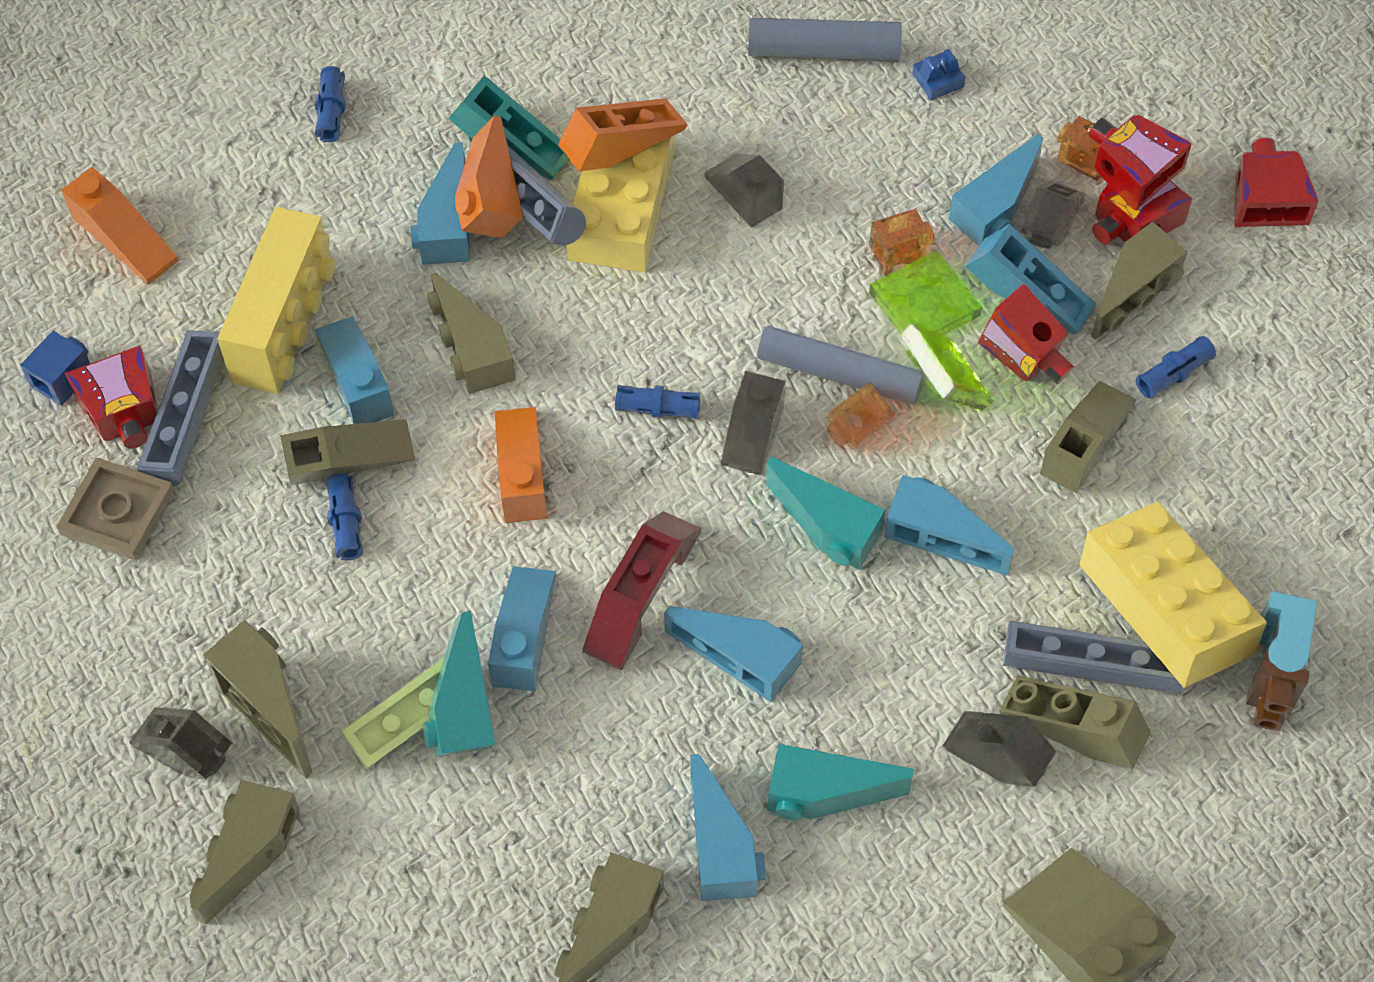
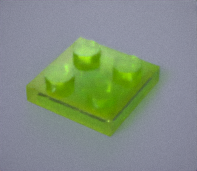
(926, 296)
(946, 368)

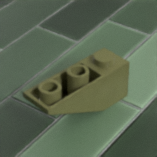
(1143, 268)
(476, 339)
(1085, 436)
(345, 449)
(1082, 720)
(251, 839)
(617, 914)

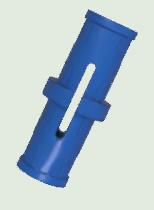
(330, 104)
(1175, 367)
(657, 401)
(344, 517)

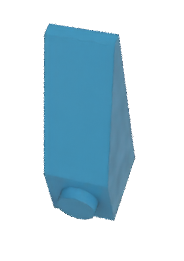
(996, 194)
(439, 226)
(1009, 260)
(355, 371)
(939, 523)
(521, 629)
(740, 646)
(723, 841)

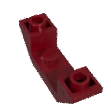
(634, 585)

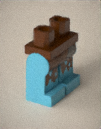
(1285, 654)

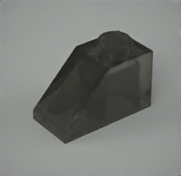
(748, 186)
(1051, 214)
(753, 422)
(182, 742)
(1001, 746)

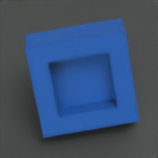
(939, 74)

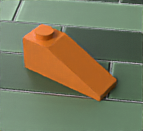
(614, 132)
(487, 188)
(117, 225)
(520, 465)

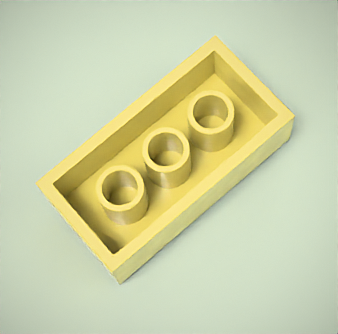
(622, 209)
(276, 300)
(1172, 594)

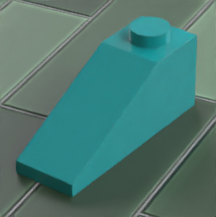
(521, 129)
(832, 518)
(459, 704)
(825, 783)

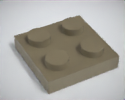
(116, 508)

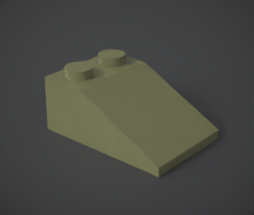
(254, 682)
(1089, 922)

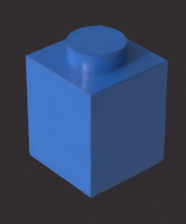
(50, 361)

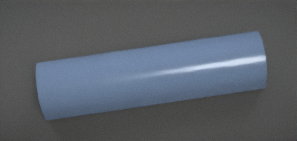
(825, 39)
(545, 206)
(840, 364)
(182, 407)
(1086, 657)

